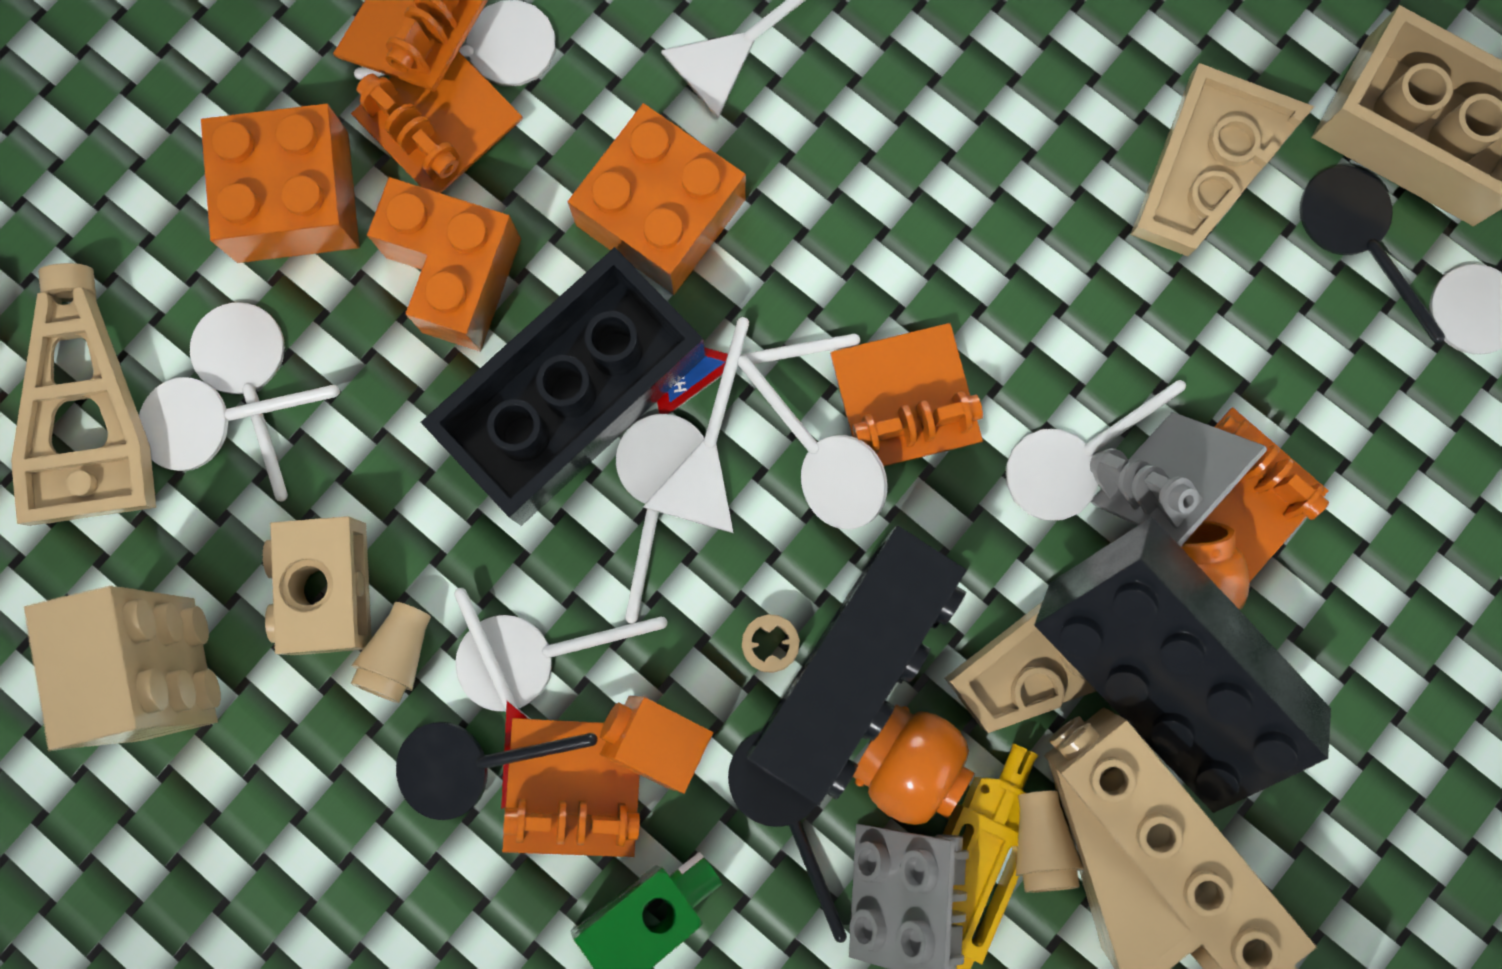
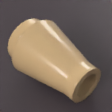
(392, 655)
(1045, 845)

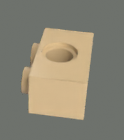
(343, 615)

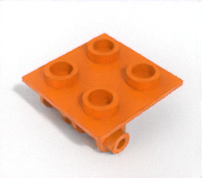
(409, 37)
(438, 131)
(908, 395)
(1268, 499)
(569, 798)

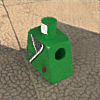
(616, 931)

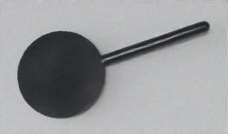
(1350, 214)
(446, 770)
(778, 805)

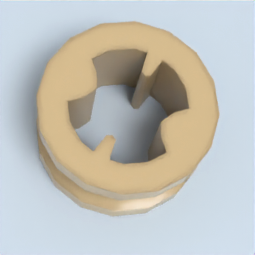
(768, 624)

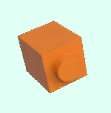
(654, 742)

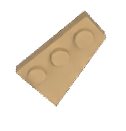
(1211, 155)
(1016, 677)

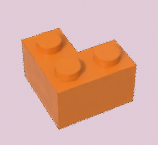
(460, 253)

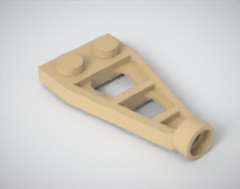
(83, 482)

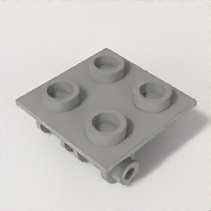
(1173, 475)
(906, 899)

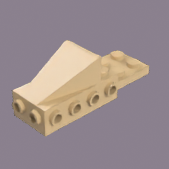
(1157, 864)

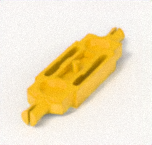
(991, 829)

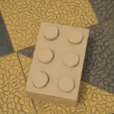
(1423, 115)
(120, 666)

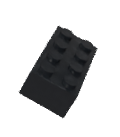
(566, 387)
(857, 664)
(1185, 668)

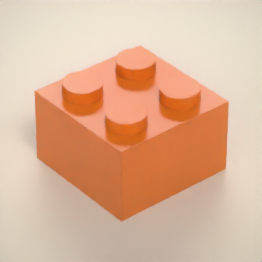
(279, 183)
(658, 198)

